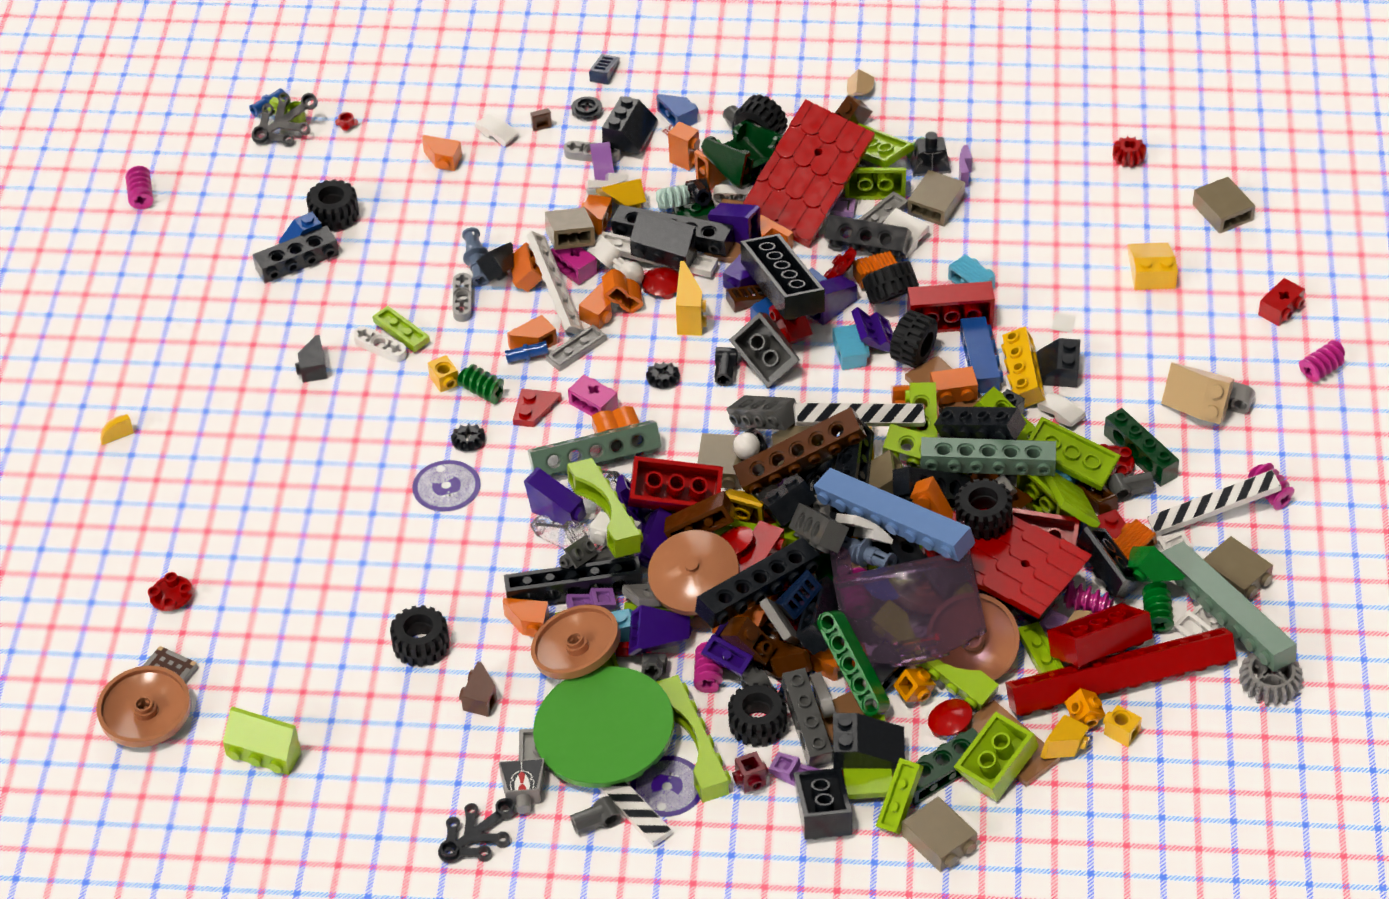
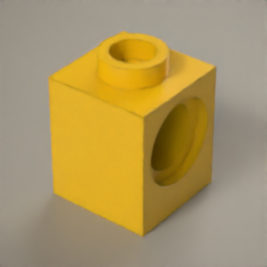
(443, 373)
(1122, 725)

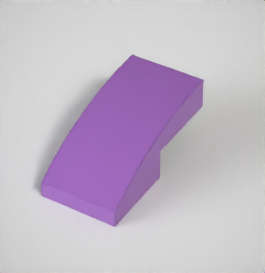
(601, 159)
(965, 164)
(597, 596)
(785, 765)

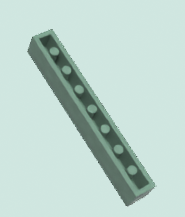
(1231, 608)

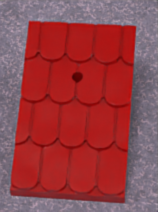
(809, 170)
(1026, 567)

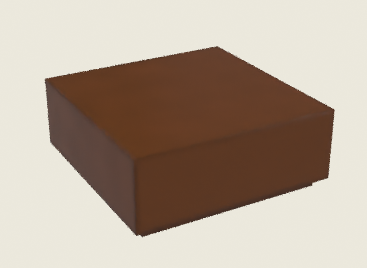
(541, 119)

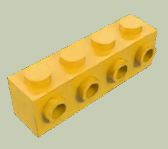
(1023, 366)

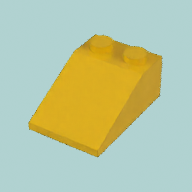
(1152, 266)
(689, 304)

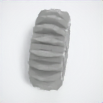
(1269, 685)

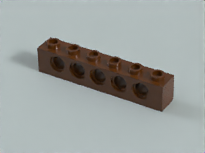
(787, 450)

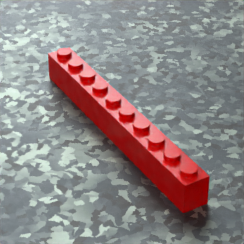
(1122, 670)

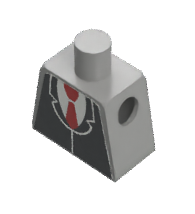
(523, 782)

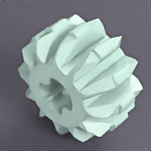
(672, 196)

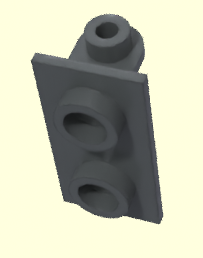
(578, 553)

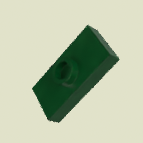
(695, 210)

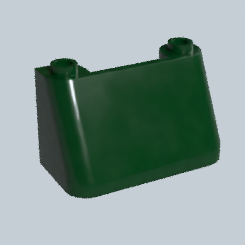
(744, 155)

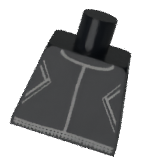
(929, 154)

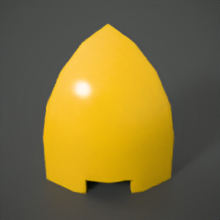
(116, 429)

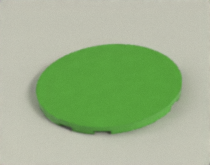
(604, 727)

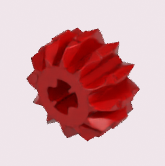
(1129, 151)

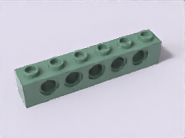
(647, 430)
(988, 456)

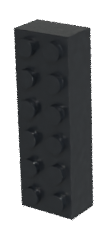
(782, 276)

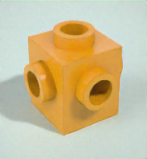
(915, 685)
(1085, 707)

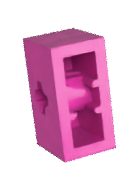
(575, 263)
(592, 396)

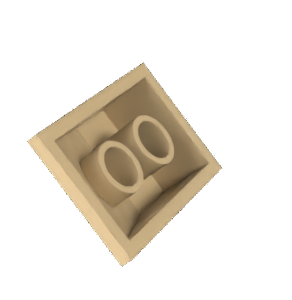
(1197, 392)

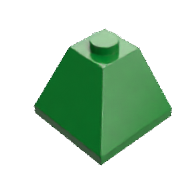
(1151, 565)

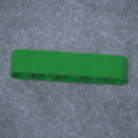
(863, 668)

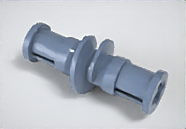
(473, 252)
(864, 553)

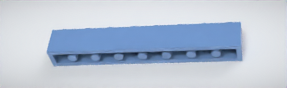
(895, 514)

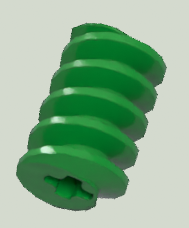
(481, 383)
(1159, 603)

